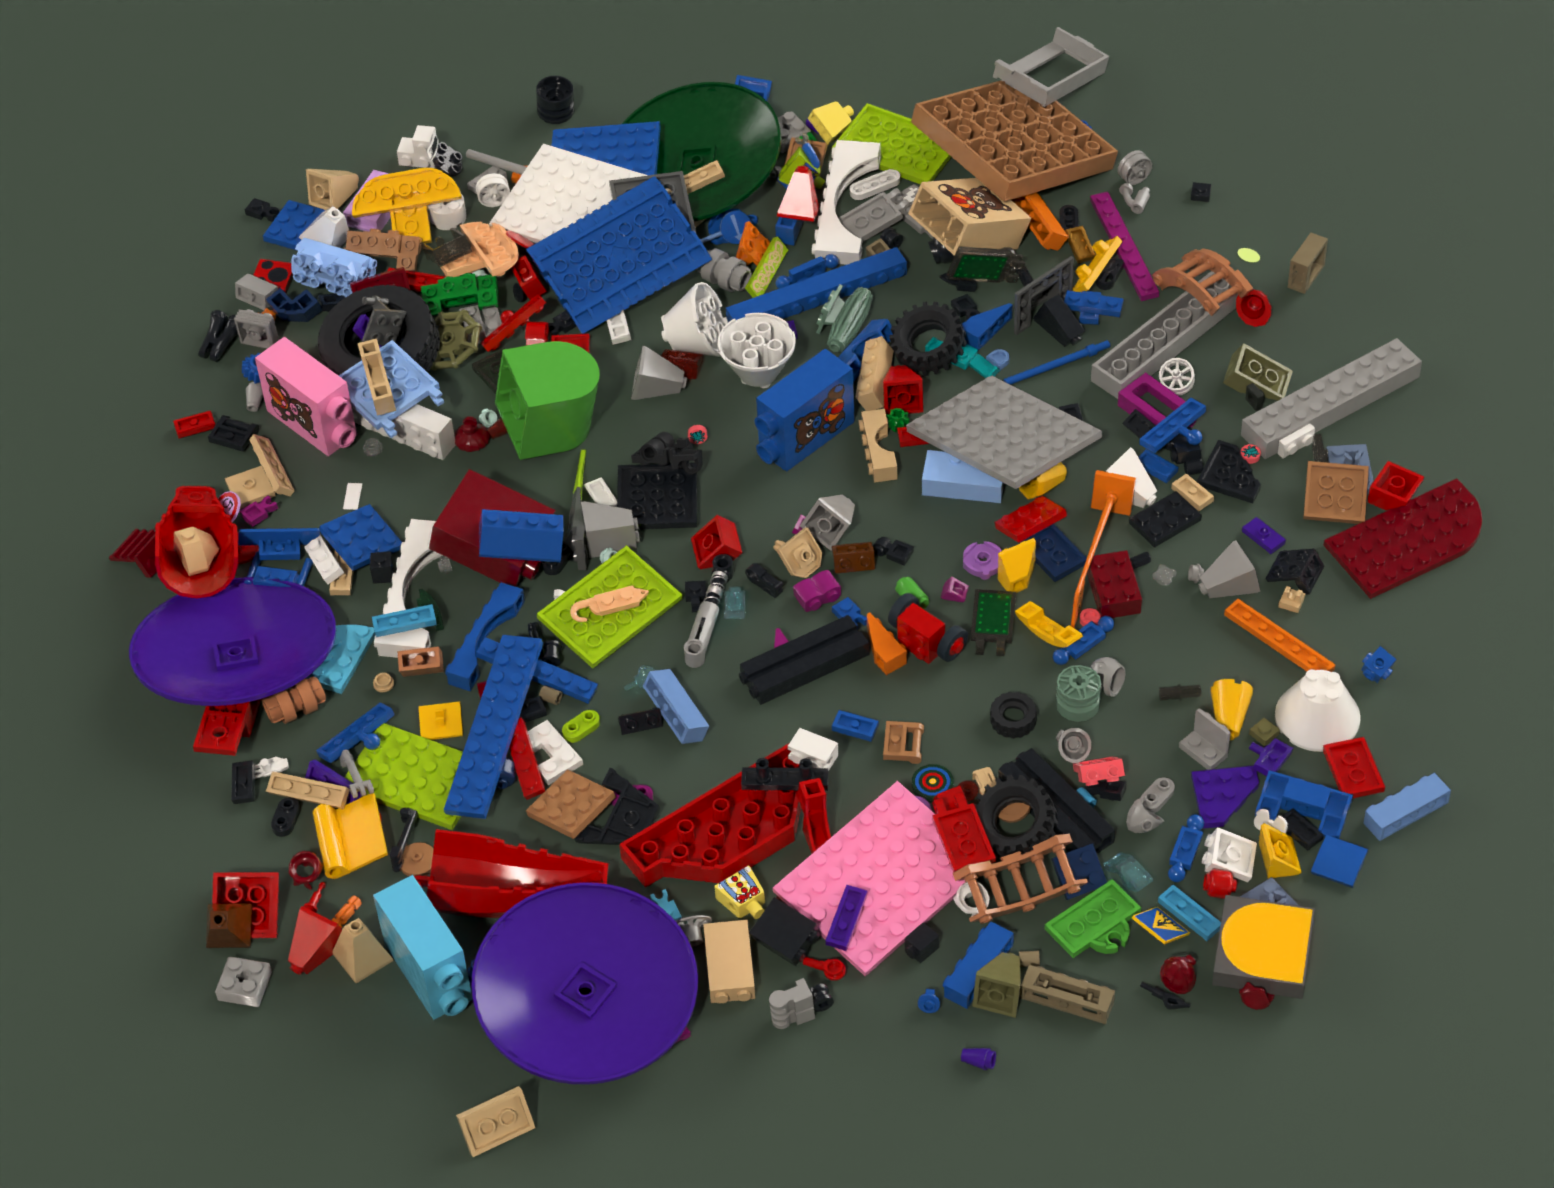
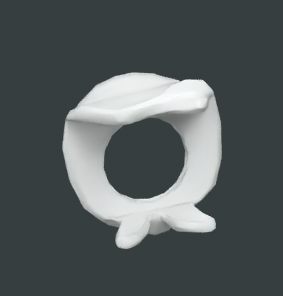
(965, 892)

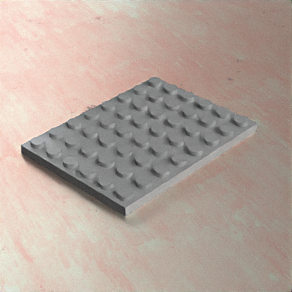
(1004, 431)

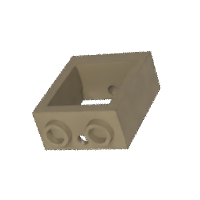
(1307, 262)

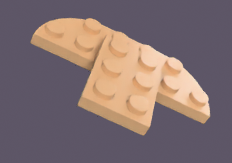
(489, 248)

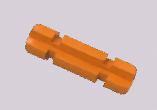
(347, 910)

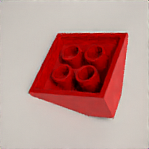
(252, 888)

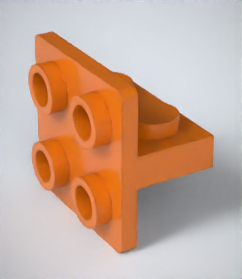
(752, 245)

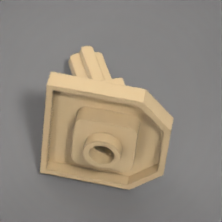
(800, 554)

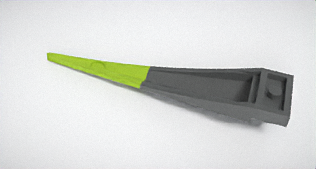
(576, 532)

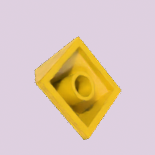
(1278, 853)

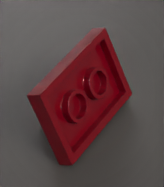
(394, 277)

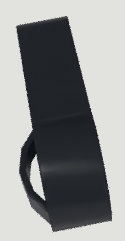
(1111, 271)
(765, 581)

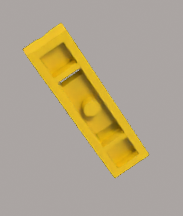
(1089, 274)

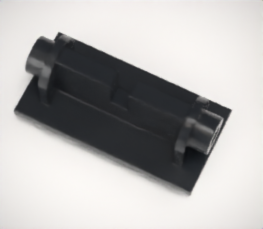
(640, 721)

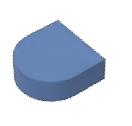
(998, 358)

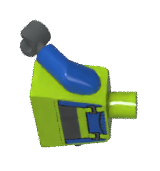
(802, 157)

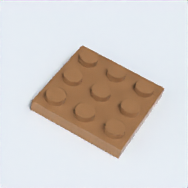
(1336, 492)
(570, 804)

